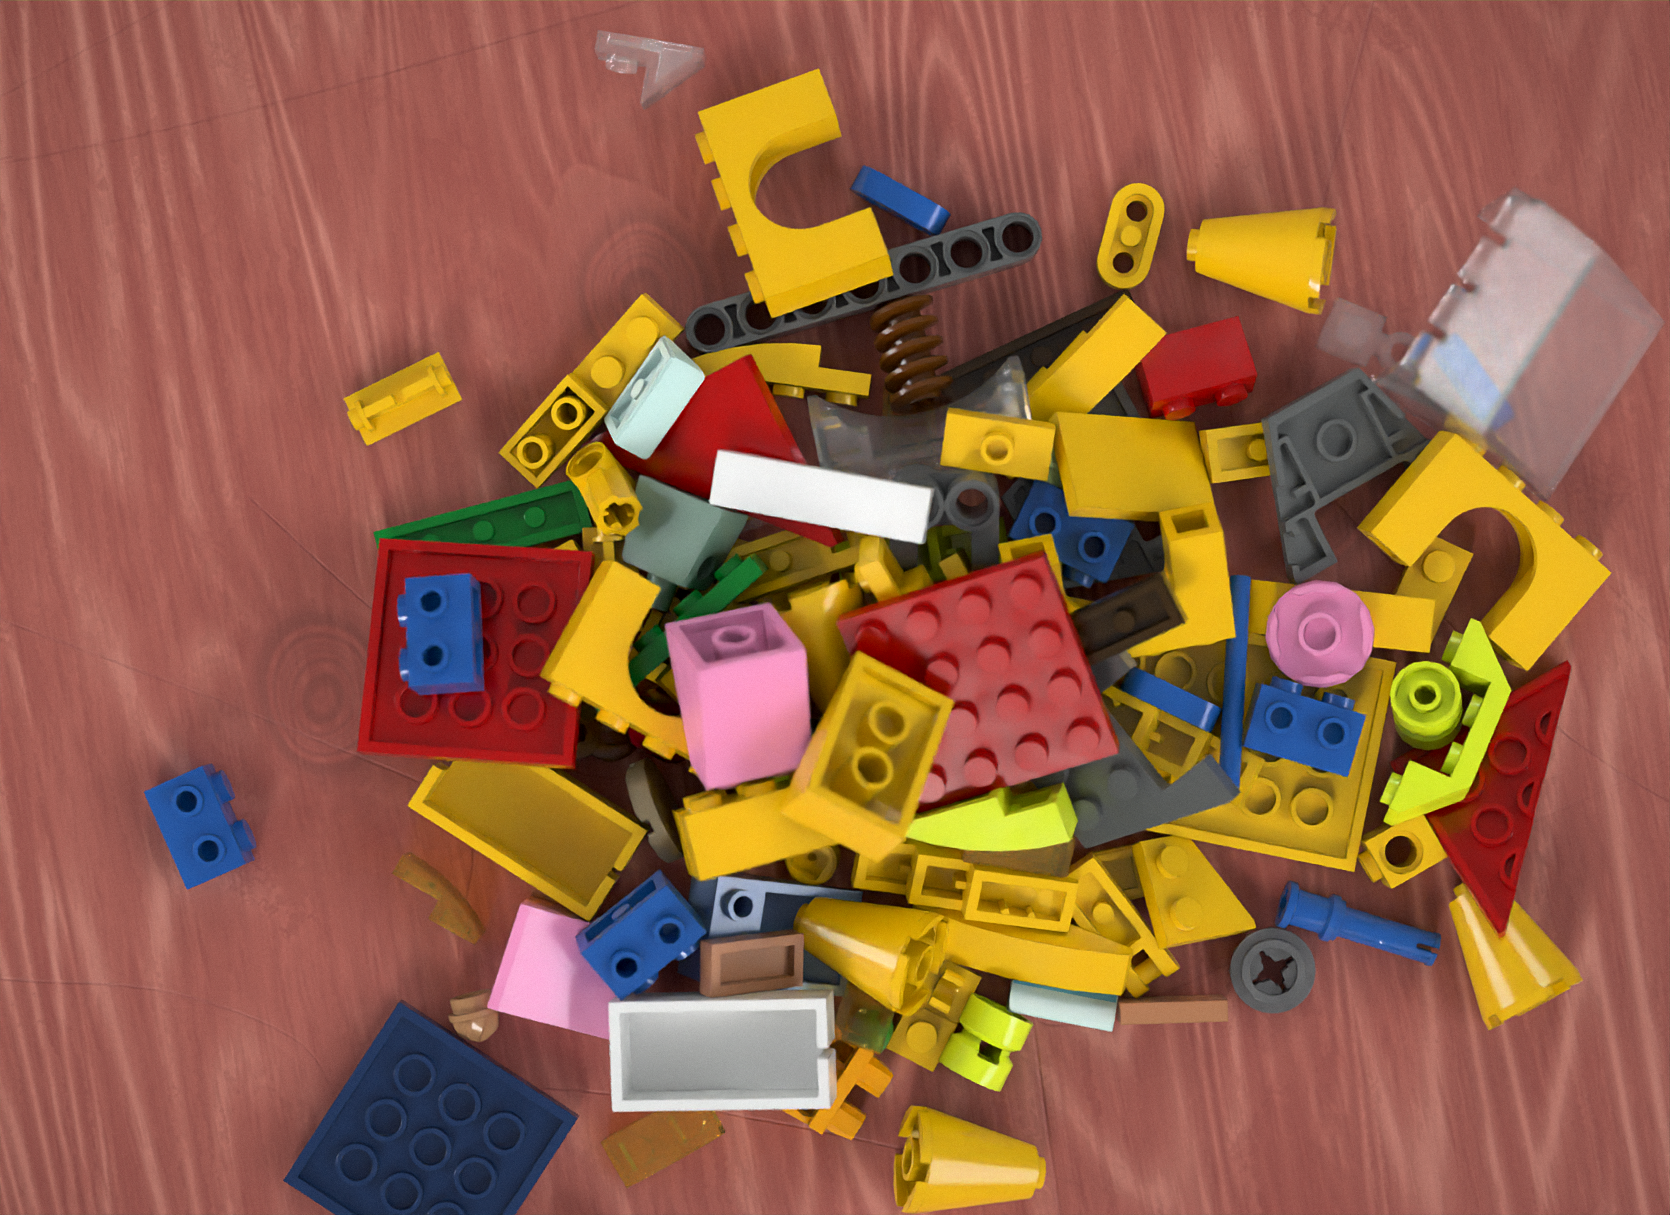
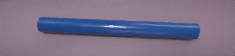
(1235, 680)

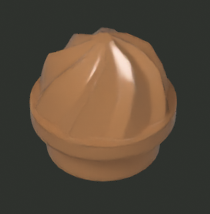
(472, 1017)

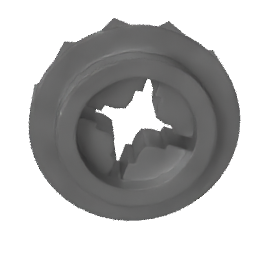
(1265, 994)

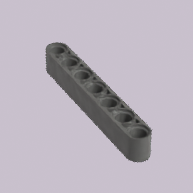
(934, 250)

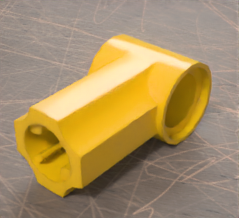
(605, 488)

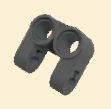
(948, 510)

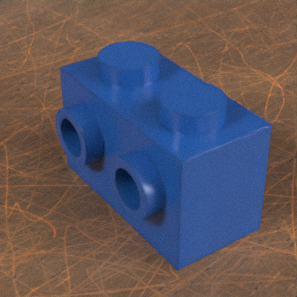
(1083, 544)
(442, 634)
(1303, 728)
(201, 824)
(629, 940)

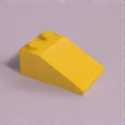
(868, 759)

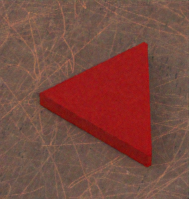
(727, 413)
(1493, 824)

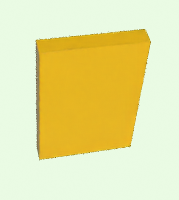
(1128, 465)

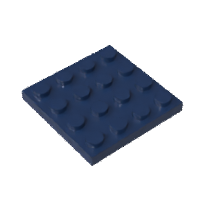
(430, 1130)

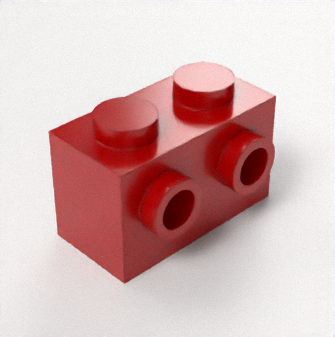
(1197, 369)

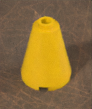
(1269, 254)
(812, 617)
(876, 947)
(1511, 971)
(960, 1164)

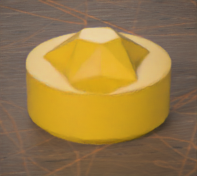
(814, 866)

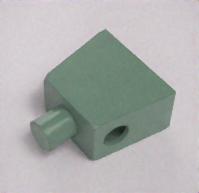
(679, 538)

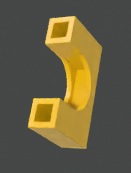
(788, 263)
(1193, 566)
(1553, 571)
(594, 653)

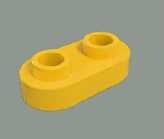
(1130, 237)

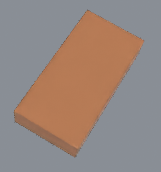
(751, 963)
(1172, 1009)

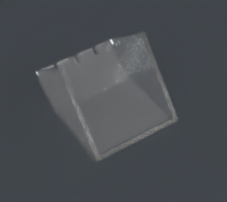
(1531, 348)

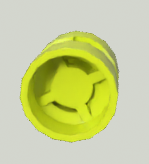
(1426, 705)
(992, 1023)

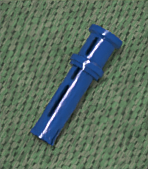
(1332, 918)

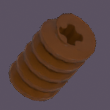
(909, 355)

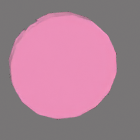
(1320, 634)

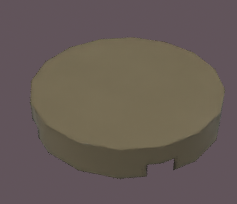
(654, 804)

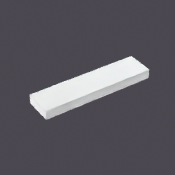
(821, 496)

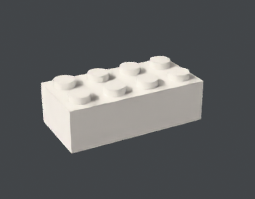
(723, 1051)

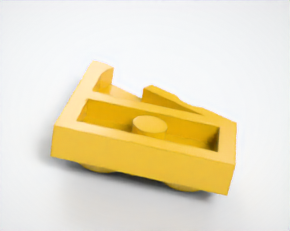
(1186, 894)

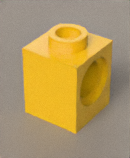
(1424, 851)

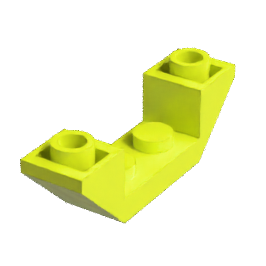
(1478, 671)

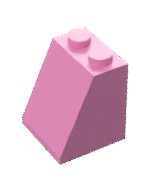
(741, 694)
(547, 975)

